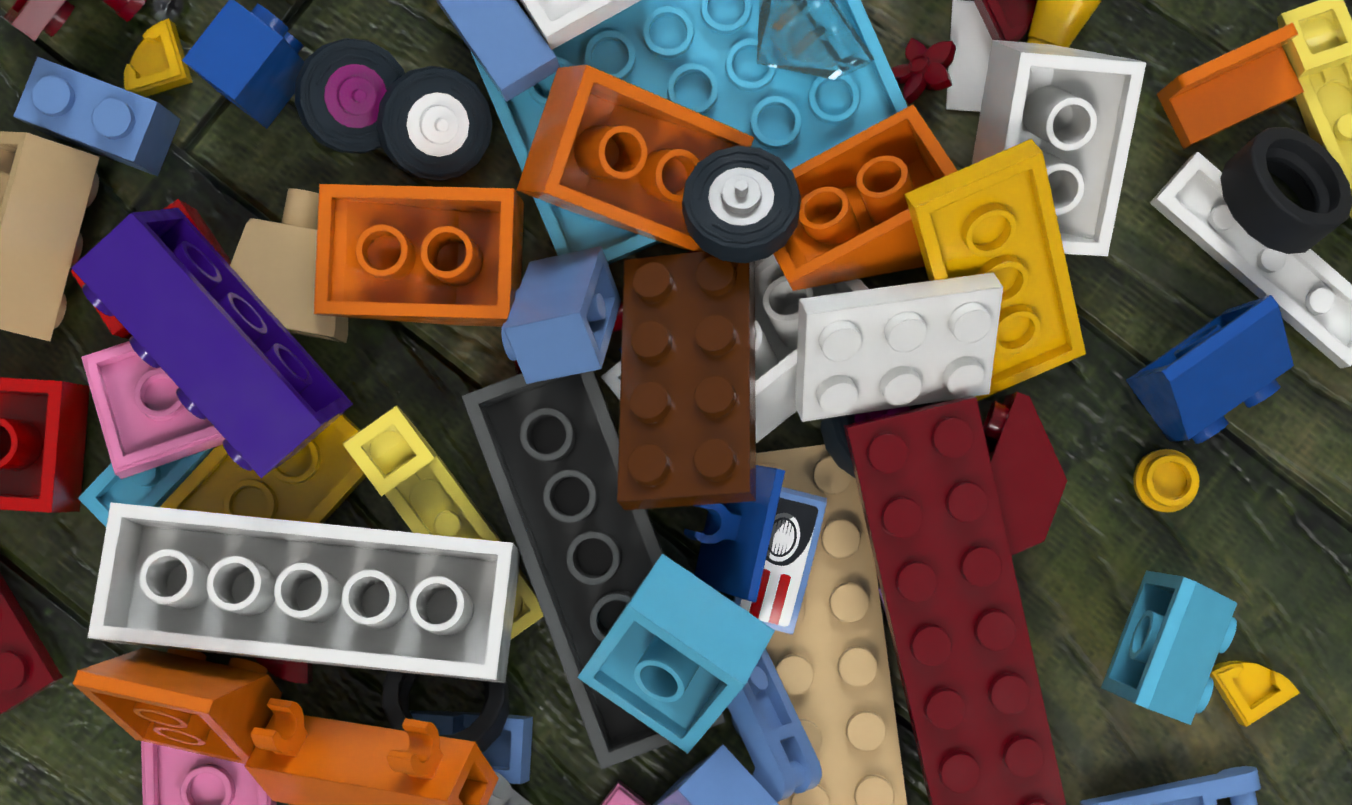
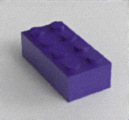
(211, 338)

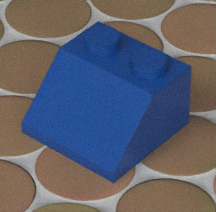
(1215, 371)

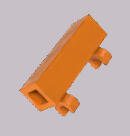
(351, 763)

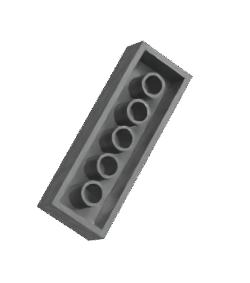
(585, 555)

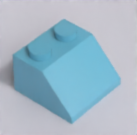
(1171, 646)
(677, 654)

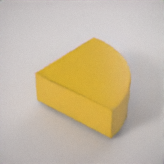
(157, 62)
(1251, 689)

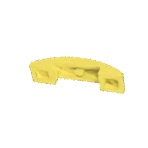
(1324, 68)
(427, 493)

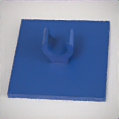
(739, 538)

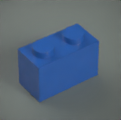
(248, 60)

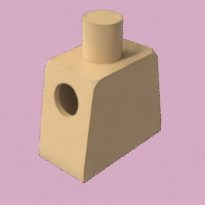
(281, 267)

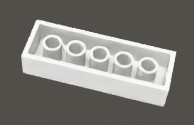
(306, 592)

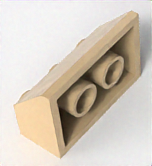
(40, 222)

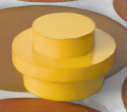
(1166, 480)

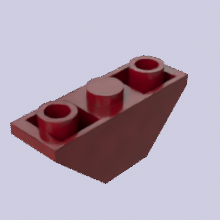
(1024, 470)

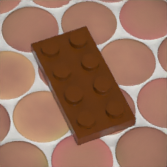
(687, 382)

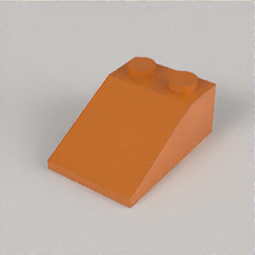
(620, 154)
(855, 204)
(418, 253)
(183, 700)

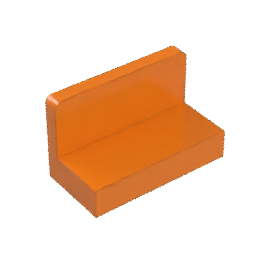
(1231, 88)

